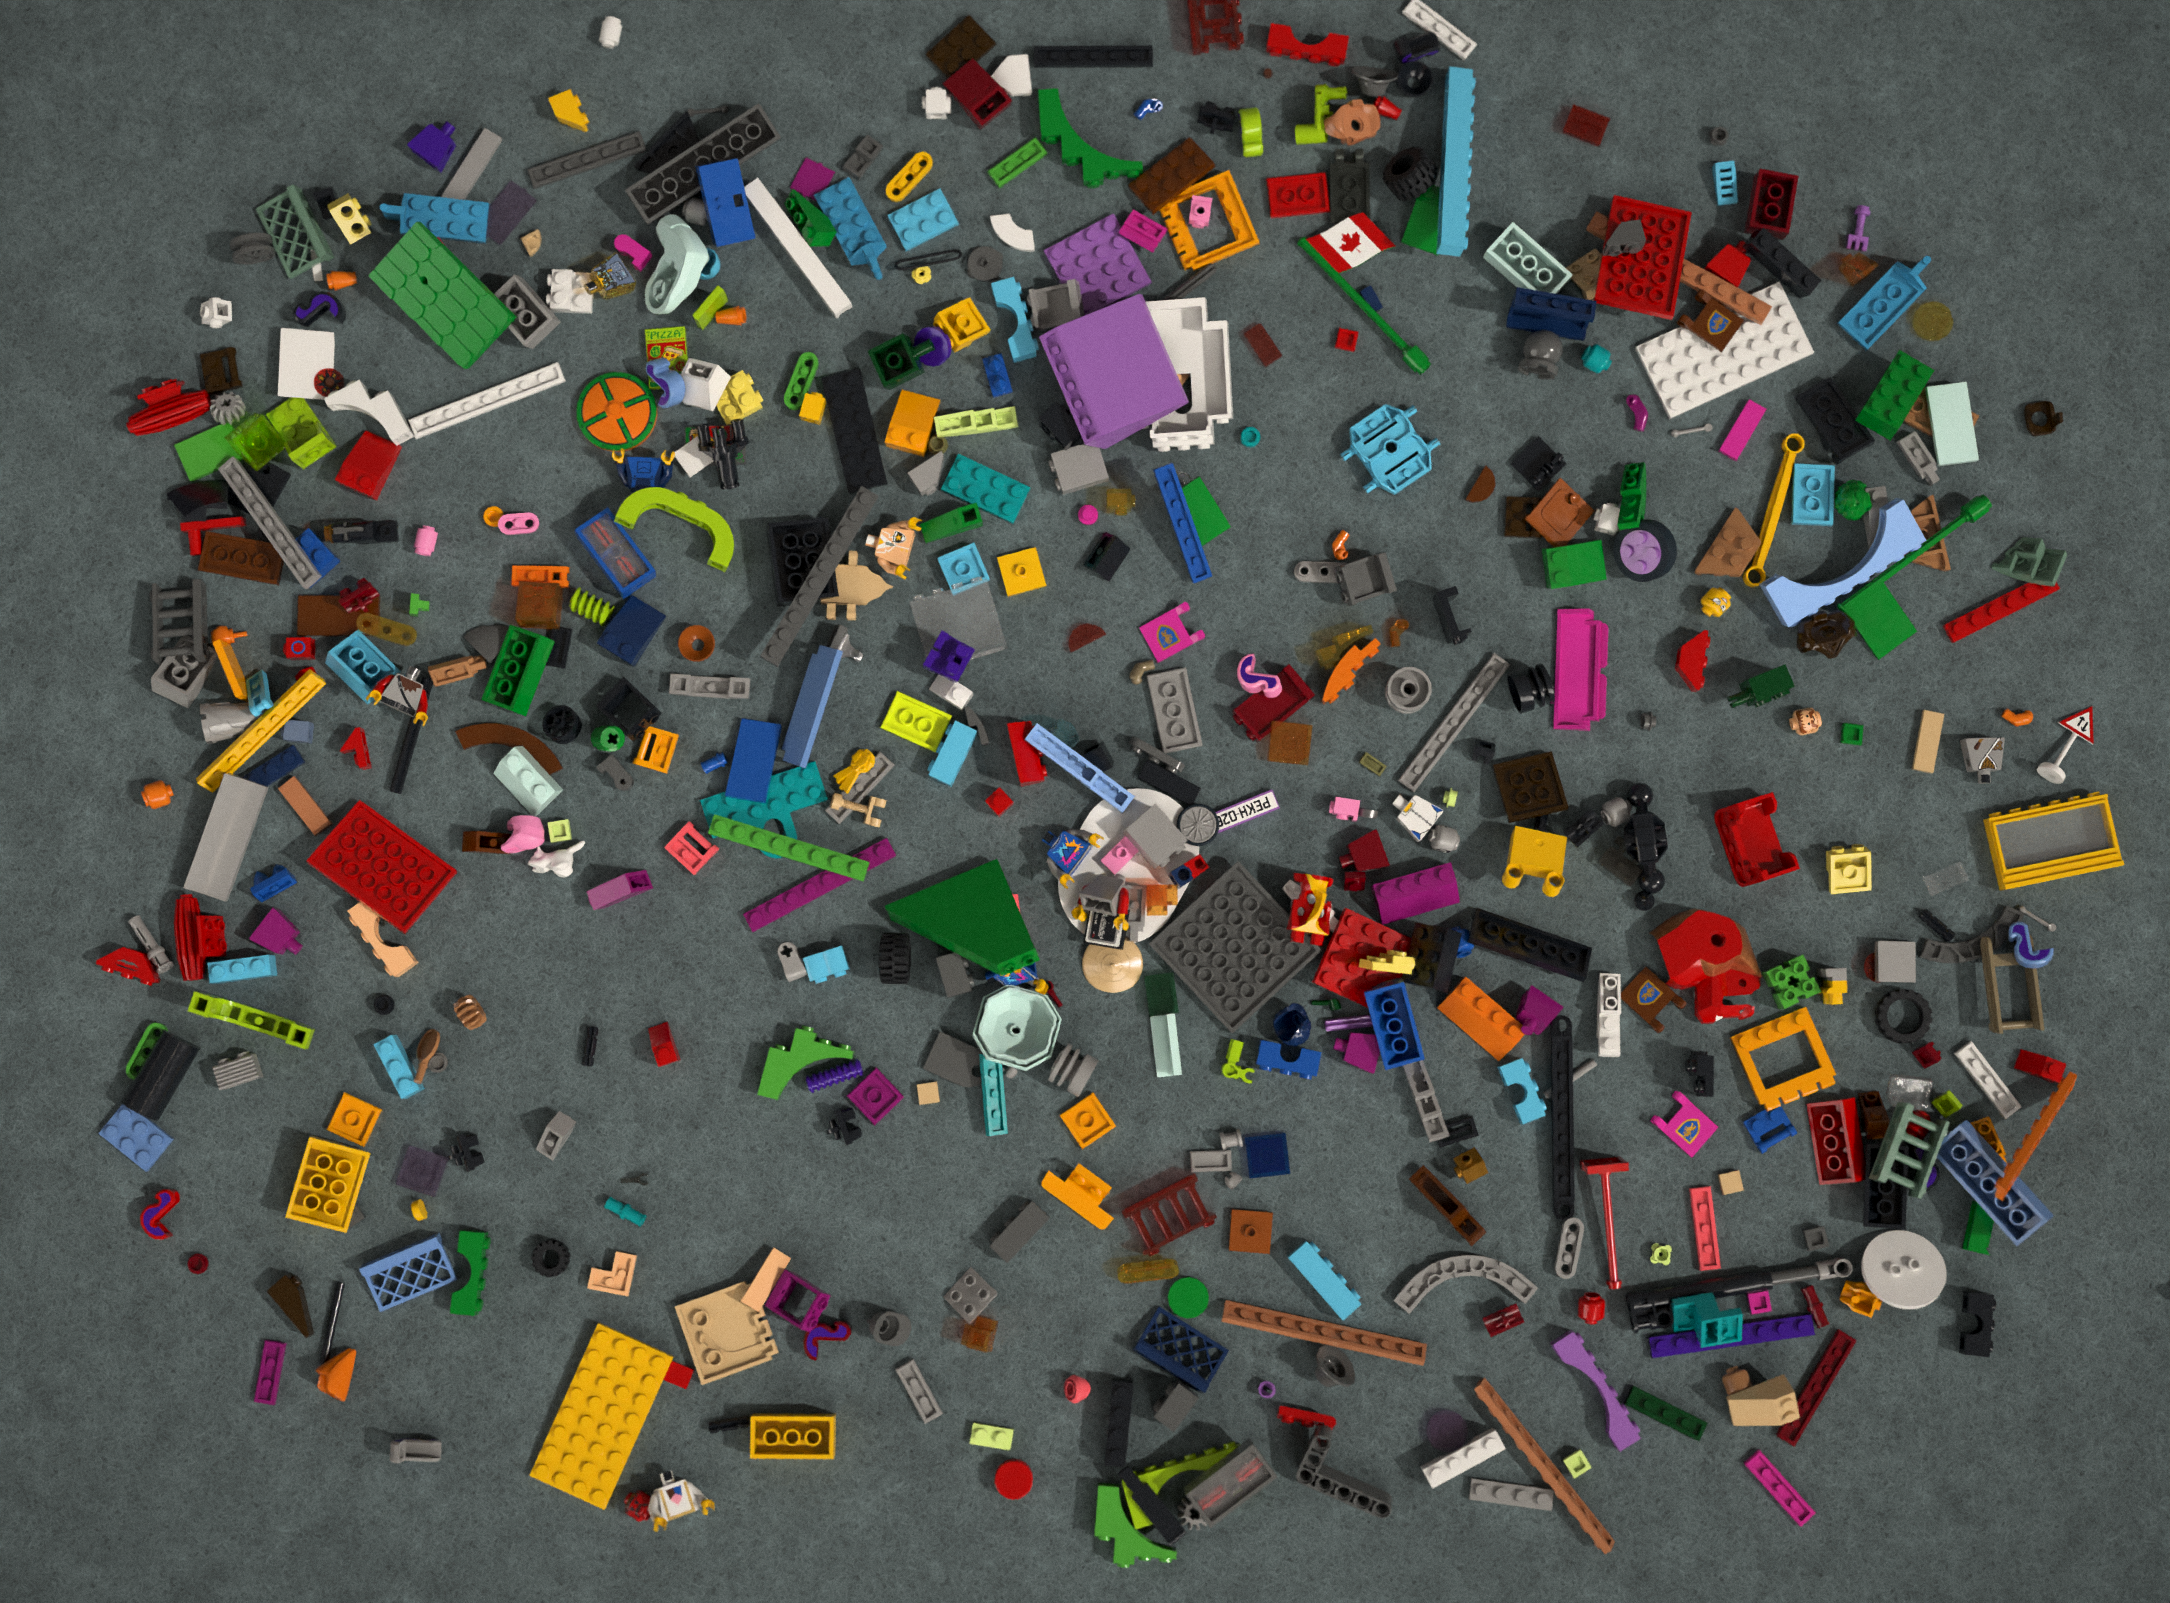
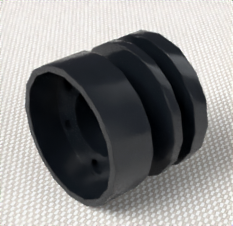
(1534, 686)

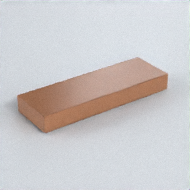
(305, 806)

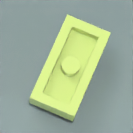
(991, 1436)

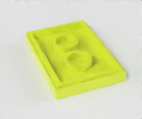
(916, 721)

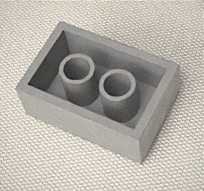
(533, 316)

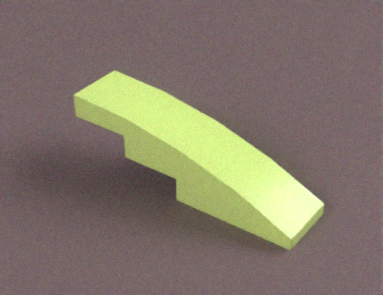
(976, 422)

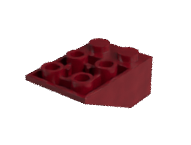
(977, 93)

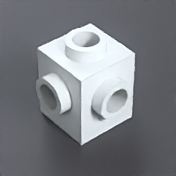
(216, 312)

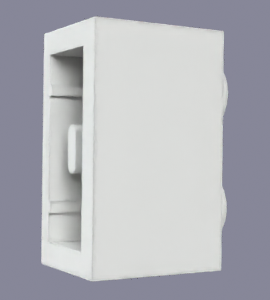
(703, 383)

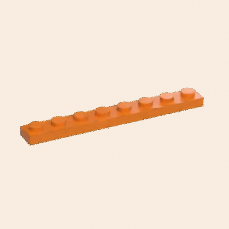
(2031, 1140)

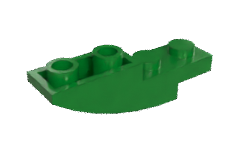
(1633, 496)

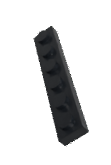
(1093, 56)

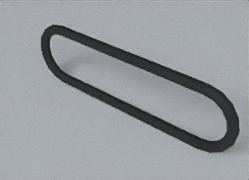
(925, 256)

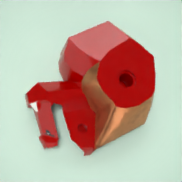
(1711, 956)

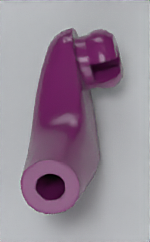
(1639, 410)

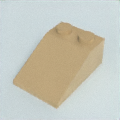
(1764, 1404)

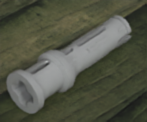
(155, 952)

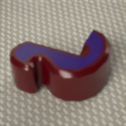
(824, 1331)

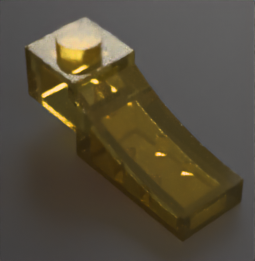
(1329, 656)

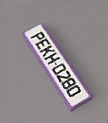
(1247, 810)

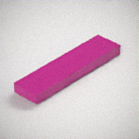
(1779, 1488)

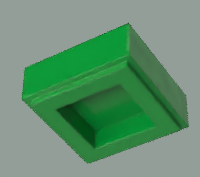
(1851, 734)

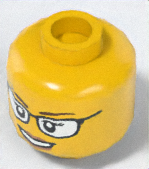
(1715, 602)

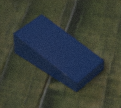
(1371, 298)

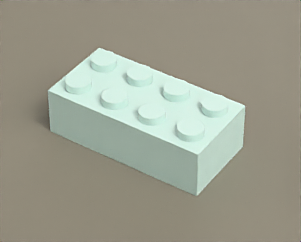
(1526, 262)

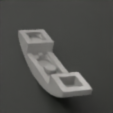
(709, 686)

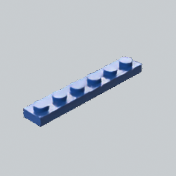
(1182, 522)

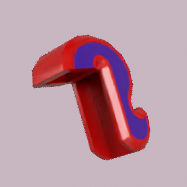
(153, 1213)

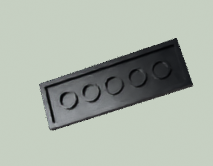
(854, 430)
(1530, 945)

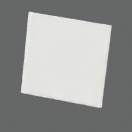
(691, 458)

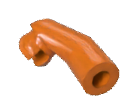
(2018, 719)

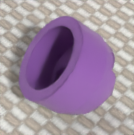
(1265, 1394)

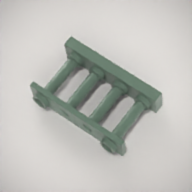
(1889, 1150)

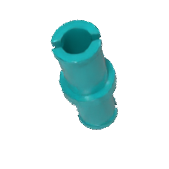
(625, 1211)

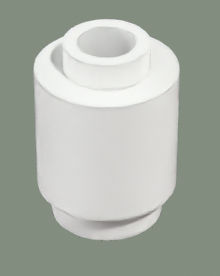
(610, 32)

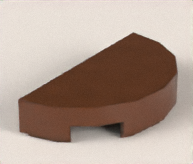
(1483, 487)

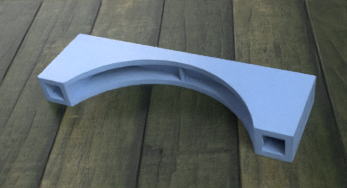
(1894, 538)

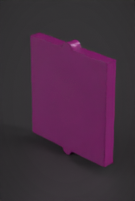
(812, 178)

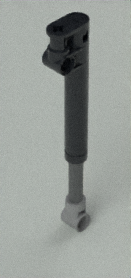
(1650, 1303)

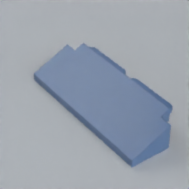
(810, 705)

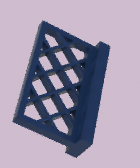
(1172, 1366)

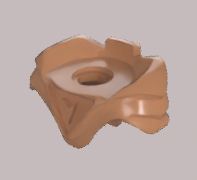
(1340, 126)

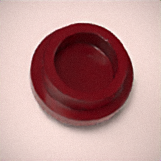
(198, 1263)

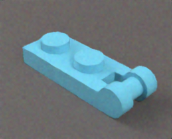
(258, 693)

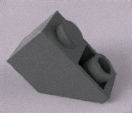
(1626, 238)

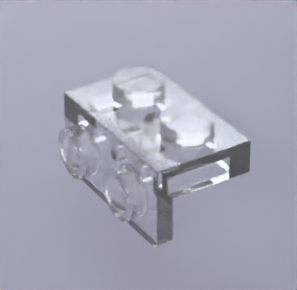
(1909, 1090)

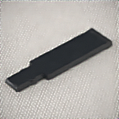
(1153, 1507)

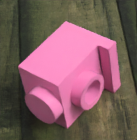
(1200, 203)
(1344, 808)

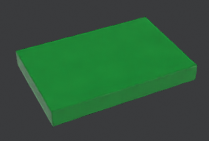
(1204, 511)

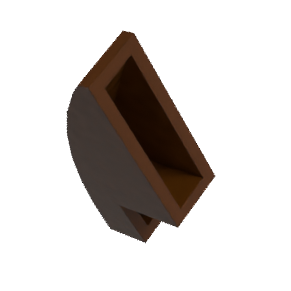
(1447, 1205)

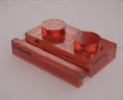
(1586, 125)

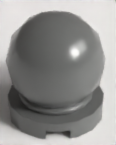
(1541, 354)

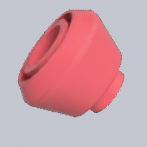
(1076, 1389)

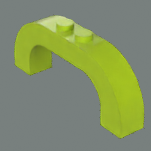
(686, 509)
(220, 1008)

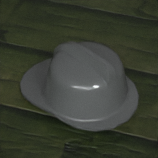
(890, 1328)

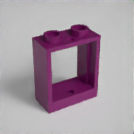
(782, 1292)

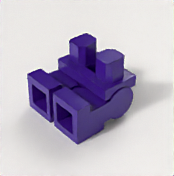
(950, 659)

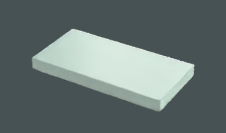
(1951, 424)

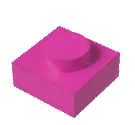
(1759, 1302)

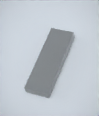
(919, 1391)

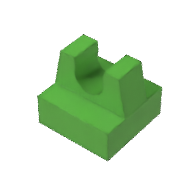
(417, 605)

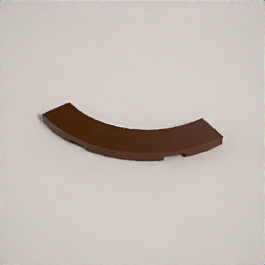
(509, 736)

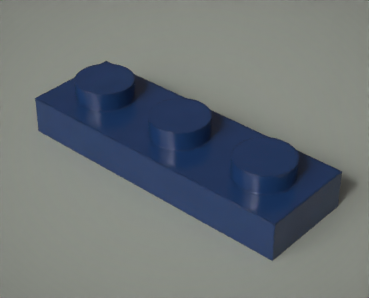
(276, 767)

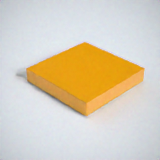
(354, 1119)
(1087, 1120)

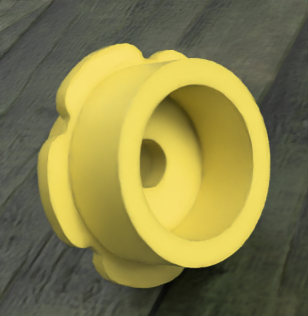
(921, 279)

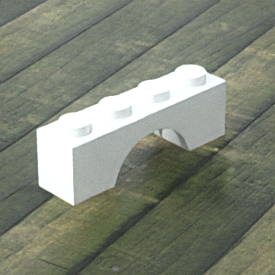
(1452, 1464)

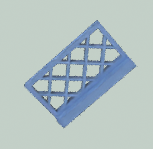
(400, 1256)

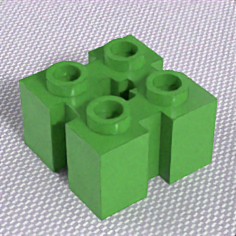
(1787, 994)

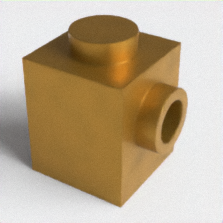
(1470, 1166)

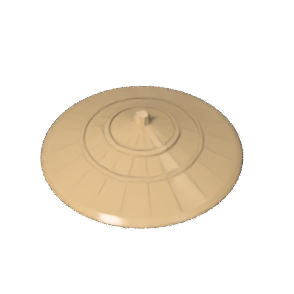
(1112, 968)

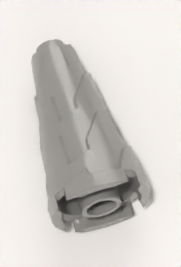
(225, 720)

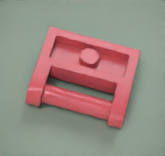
(686, 853)

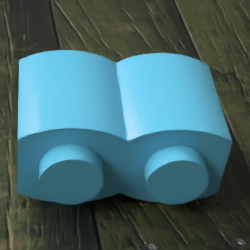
(826, 964)

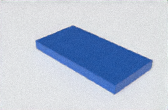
(753, 760)

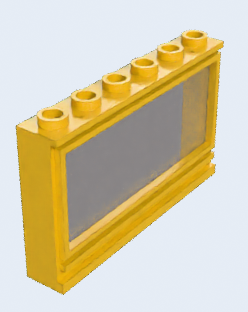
(2052, 841)

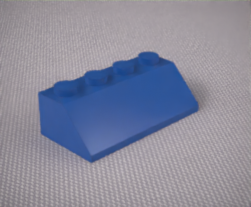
(1394, 1023)

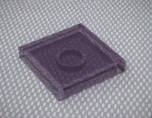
(422, 1171)

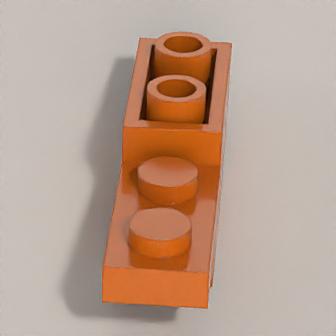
(1342, 675)

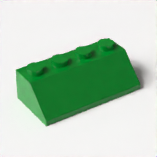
(518, 670)

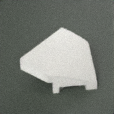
(1014, 76)

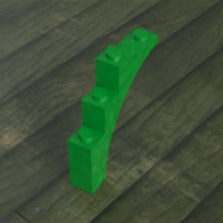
(1074, 150)

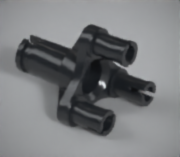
(723, 451)

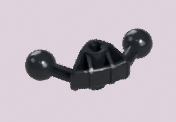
(1645, 838)

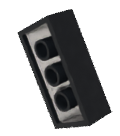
(1884, 1202)

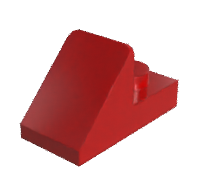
(358, 743)

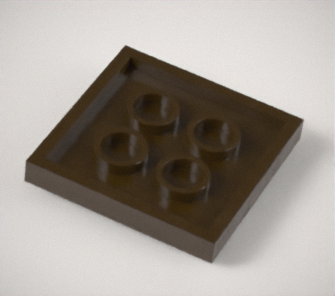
(1530, 787)

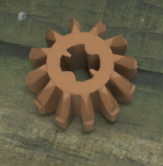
(469, 1012)

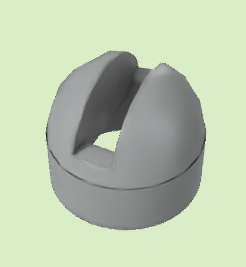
(1233, 1181)

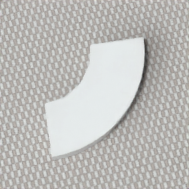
(1012, 234)

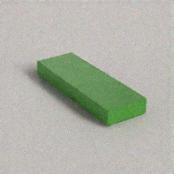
(1017, 162)

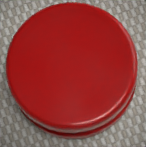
(1013, 1479)

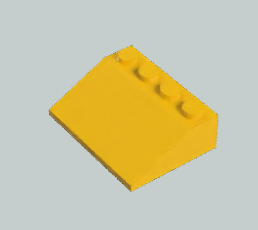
(328, 1184)

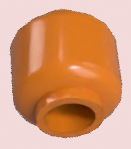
(157, 794)

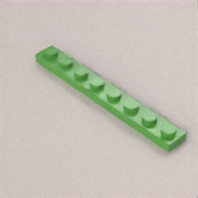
(788, 847)

